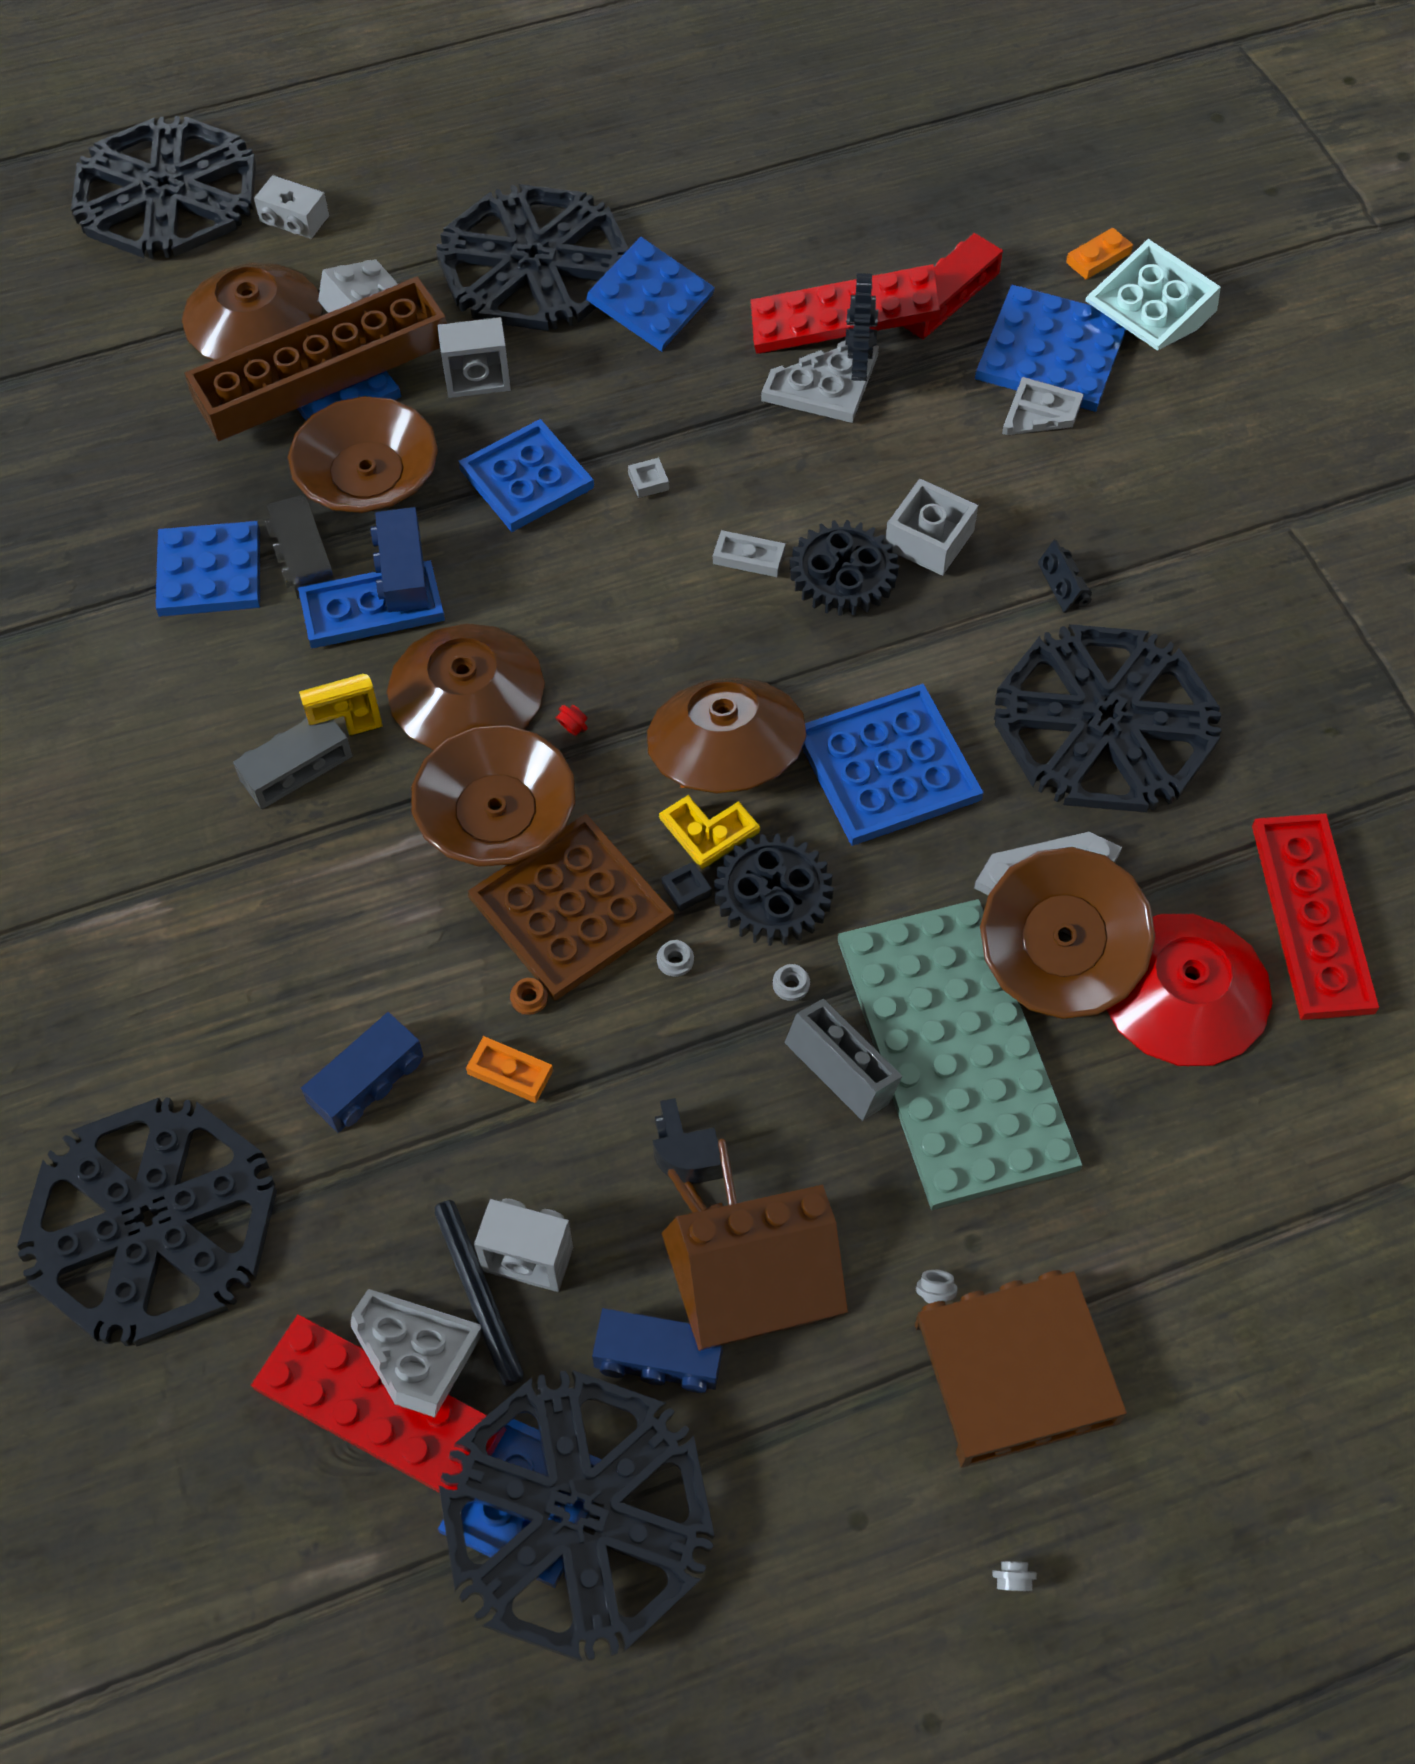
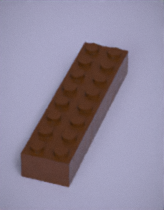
(316, 358)

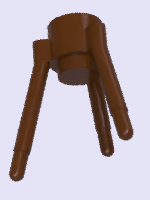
(692, 1197)

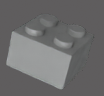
(352, 283)
(474, 357)
(931, 526)
(524, 1244)

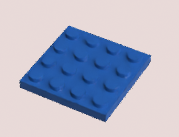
(1051, 343)
(889, 764)

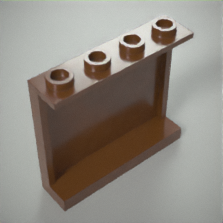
(1020, 1367)

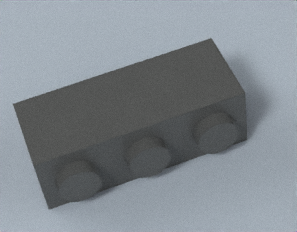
(291, 760)
(843, 1059)

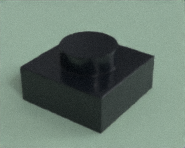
(686, 886)

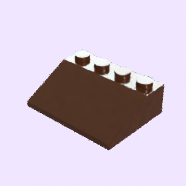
(758, 1266)

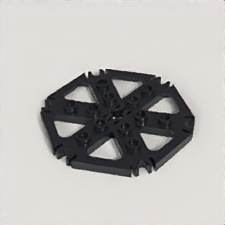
(161, 205)
(513, 254)
(1131, 720)
(138, 1246)
(583, 1554)

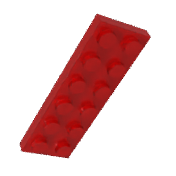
(821, 311)
(1314, 917)
(342, 1393)

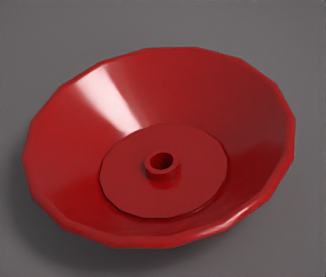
(1198, 1018)

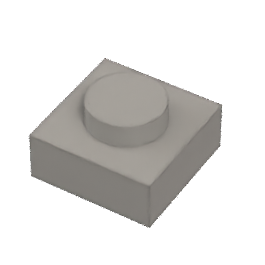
(648, 477)

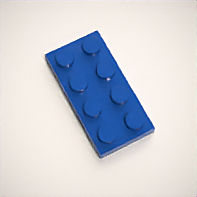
(351, 609)

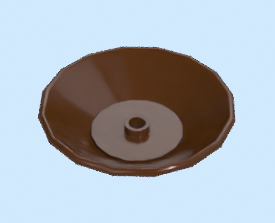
(247, 307)
(363, 454)
(438, 702)
(726, 735)
(489, 770)
(1092, 901)

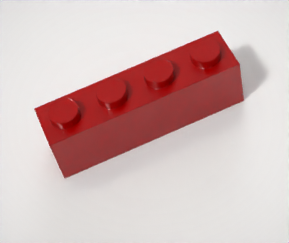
(960, 278)

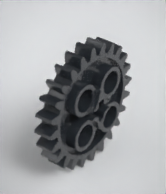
(861, 316)
(849, 557)
(773, 889)

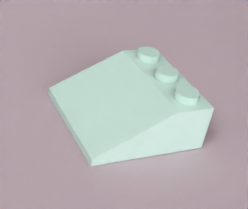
(1156, 296)

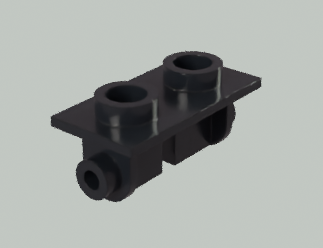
(1061, 576)

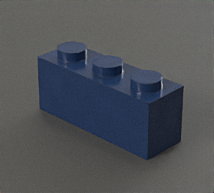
(399, 560)
(363, 1072)
(654, 1350)

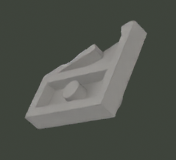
(1041, 408)

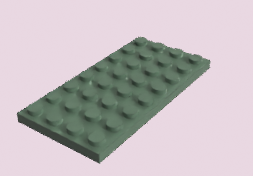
(968, 1064)

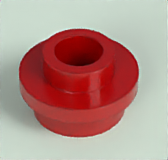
(572, 719)

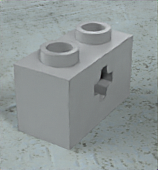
(291, 207)

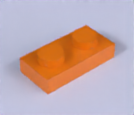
(1099, 253)
(509, 1069)

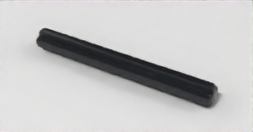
(479, 1293)

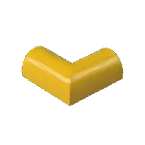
(347, 697)
(705, 838)

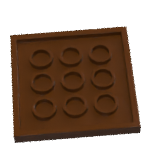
(571, 907)

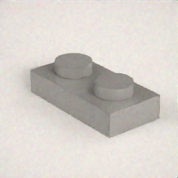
(749, 553)

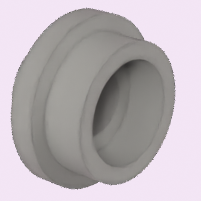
(675, 949)
(791, 973)
(936, 1286)
(1014, 1576)

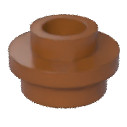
(525, 987)

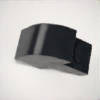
(692, 1154)

